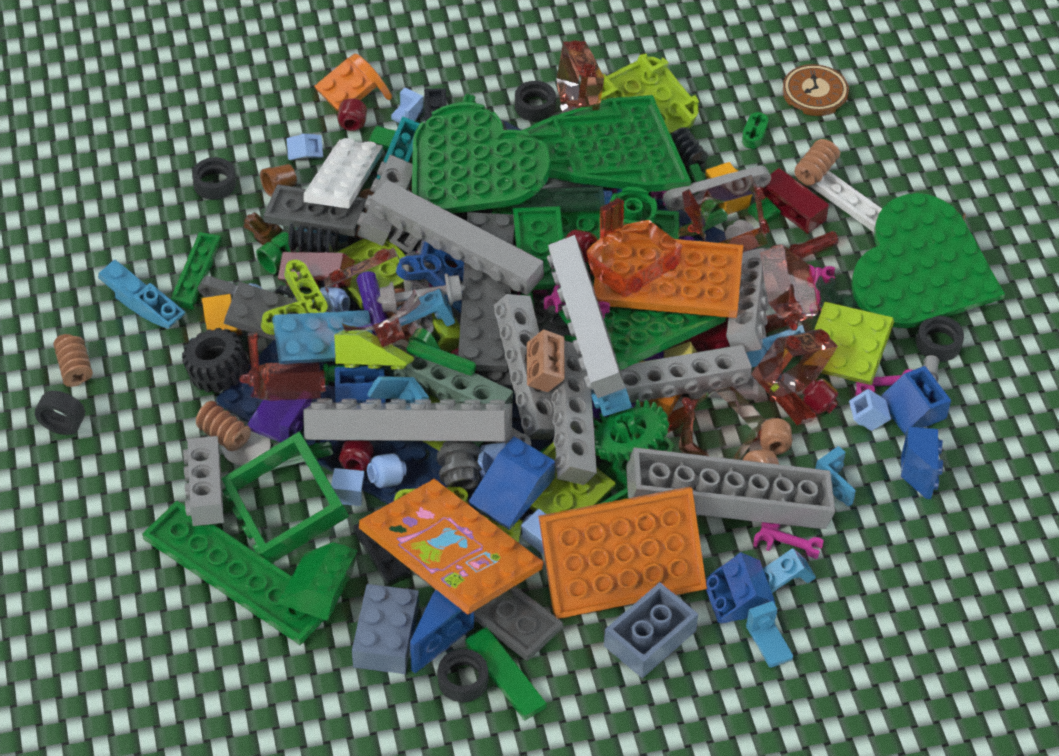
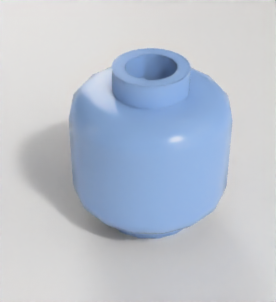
(339, 297)
(386, 470)

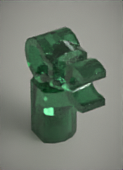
(829, 295)

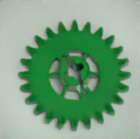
(615, 426)

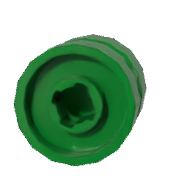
(271, 252)

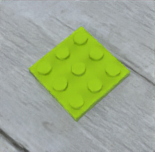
(384, 272)
(859, 338)
(566, 495)

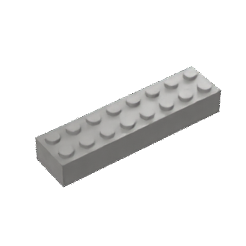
(408, 420)
(736, 487)

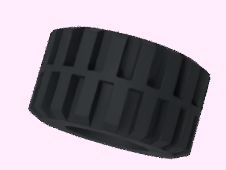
(215, 360)

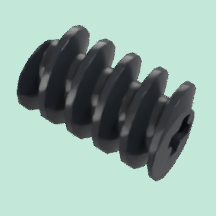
(689, 148)
(313, 241)

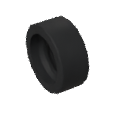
(535, 89)
(211, 166)
(943, 325)
(63, 403)
(457, 658)

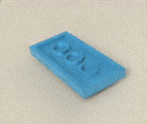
(311, 335)

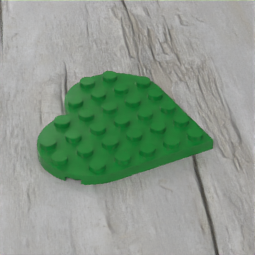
(474, 164)
(922, 264)

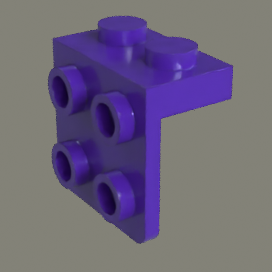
(279, 418)

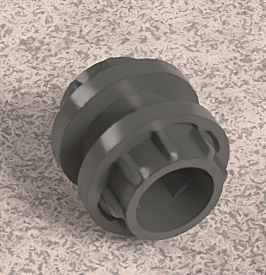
(459, 464)

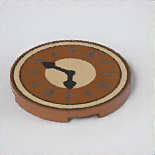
(815, 89)

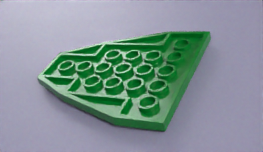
(613, 146)
(644, 333)

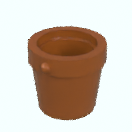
(278, 175)

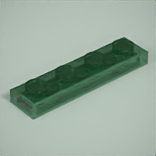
(568, 199)

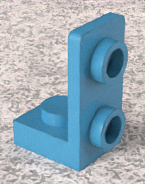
(430, 303)
(397, 388)
(612, 402)
(834, 463)
(786, 568)
(766, 634)

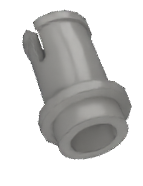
(932, 363)

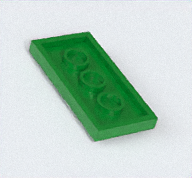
(534, 231)

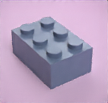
(385, 629)
(650, 630)

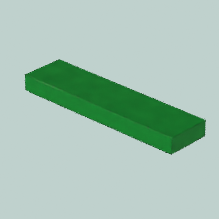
(195, 269)
(507, 674)

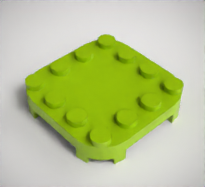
(653, 78)

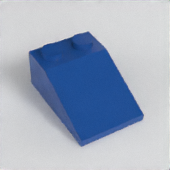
(513, 483)
(437, 630)

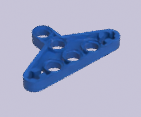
(434, 277)

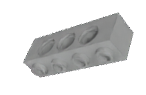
(397, 172)
(204, 481)

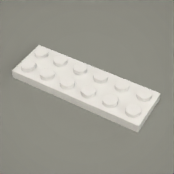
(343, 173)

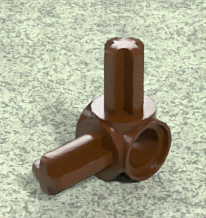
(262, 231)

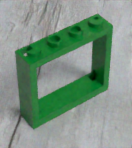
(304, 530)

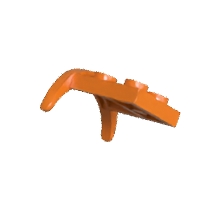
(351, 80)

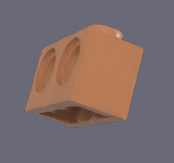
(545, 361)

